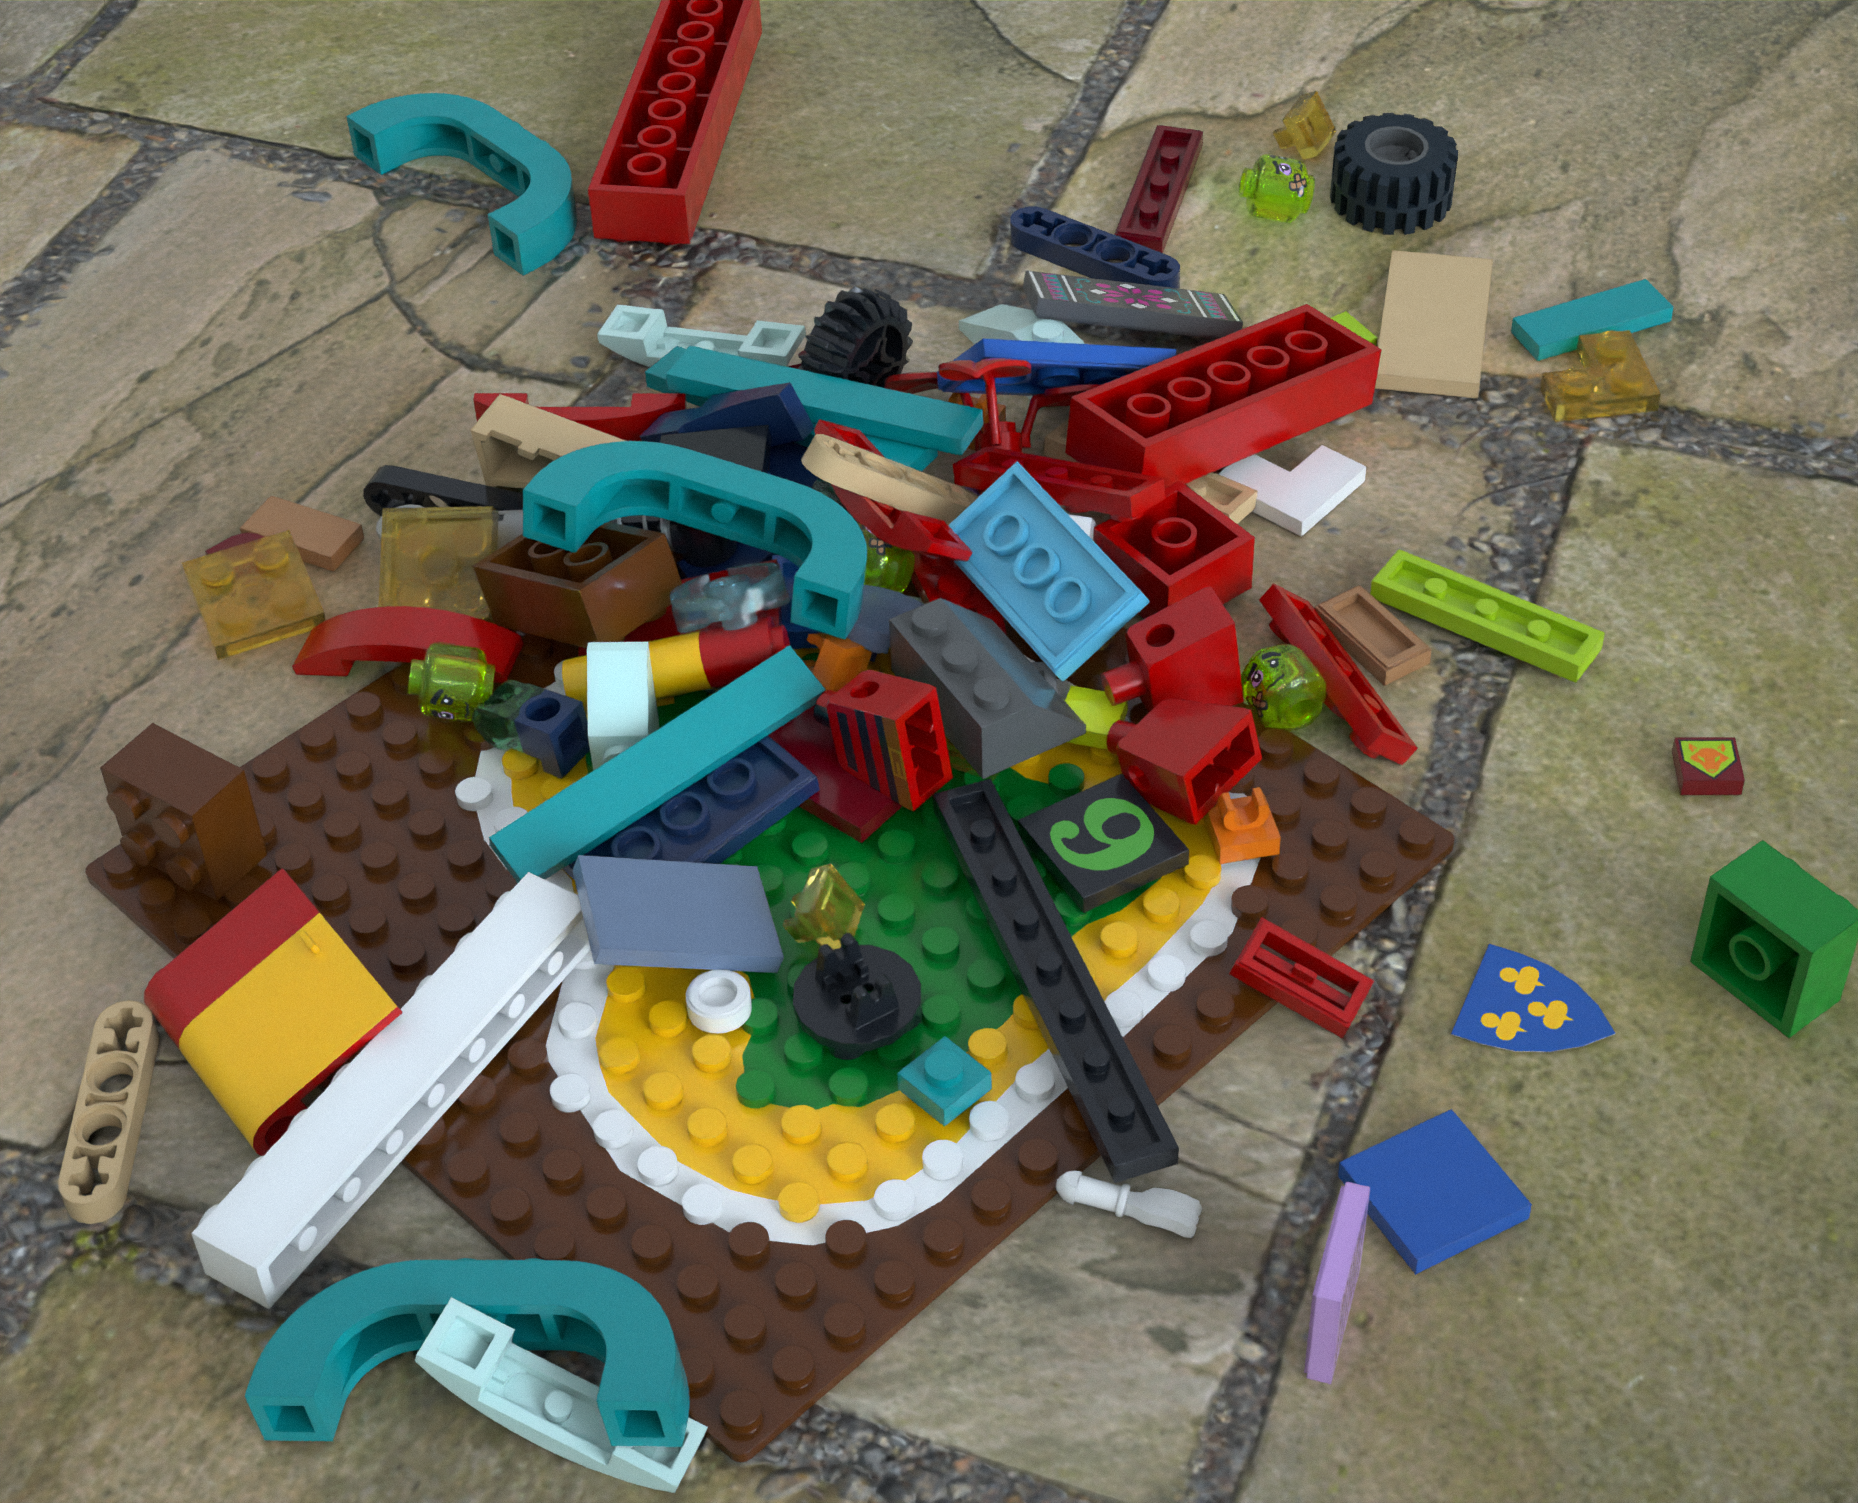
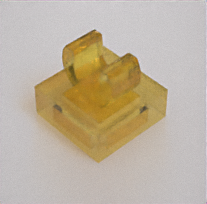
(1306, 126)
(824, 909)

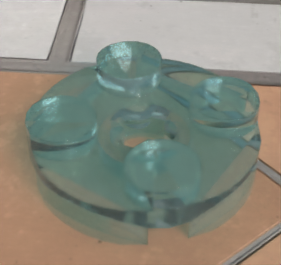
(729, 598)

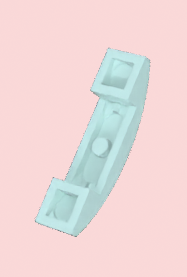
(645, 337)
(541, 1400)

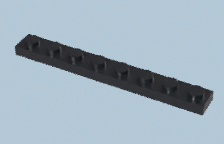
(1056, 983)

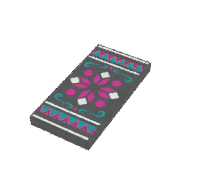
(1130, 305)

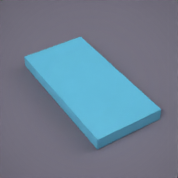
(1044, 572)

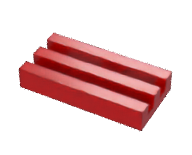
(1297, 984)

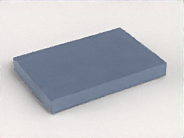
(676, 914)

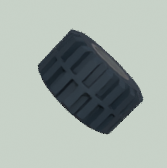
(1393, 173)

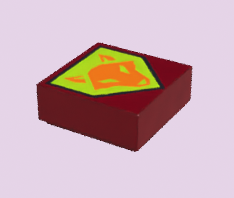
(1708, 766)

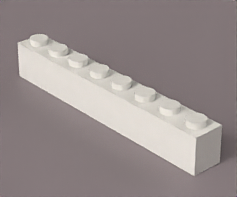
(391, 1093)

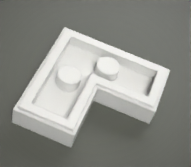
(1300, 496)

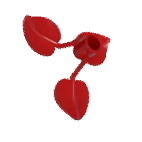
(996, 433)

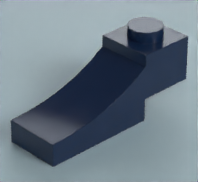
(765, 405)

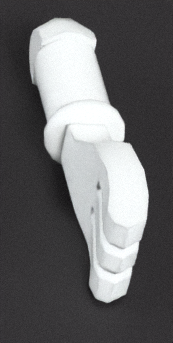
(1152, 1207)

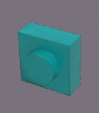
(944, 1081)

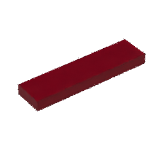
(1160, 186)

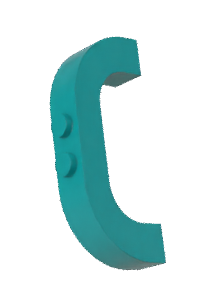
(442, 124)
(715, 496)
(549, 1303)

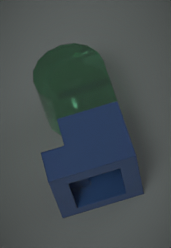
(535, 724)

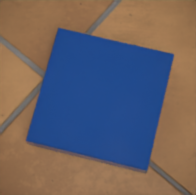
(1435, 1191)

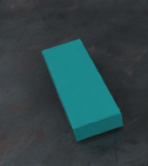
(1623, 308)

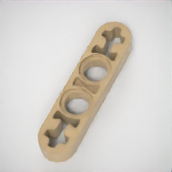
(885, 479)
(102, 1109)

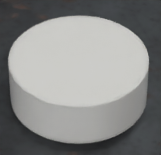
(718, 1001)

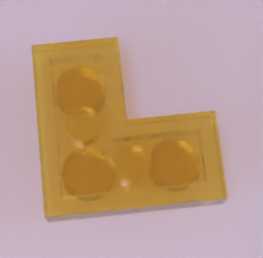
(1609, 384)

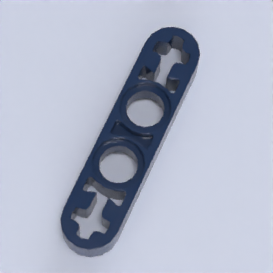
(1047, 233)

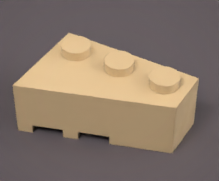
(522, 439)

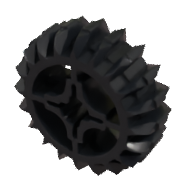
(859, 338)

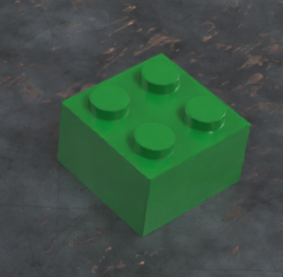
(1776, 938)

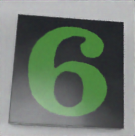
(1103, 842)

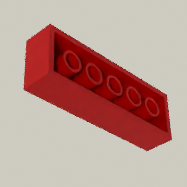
(1225, 398)

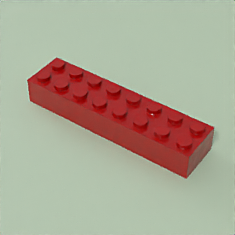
(674, 121)

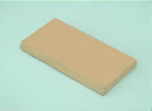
(1434, 324)

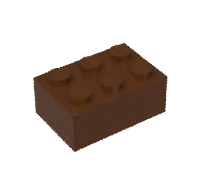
(584, 596)

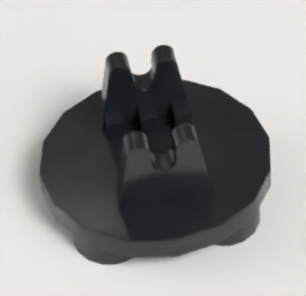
(868, 1018)

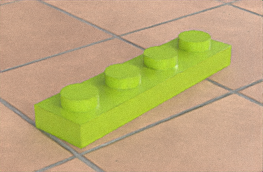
(1487, 615)

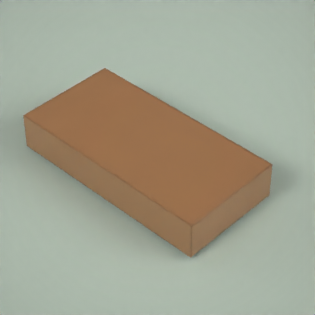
(319, 536)
(1373, 635)

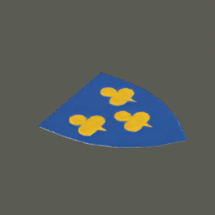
(1528, 1007)

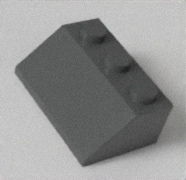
(987, 690)

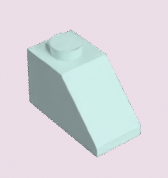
(619, 698)

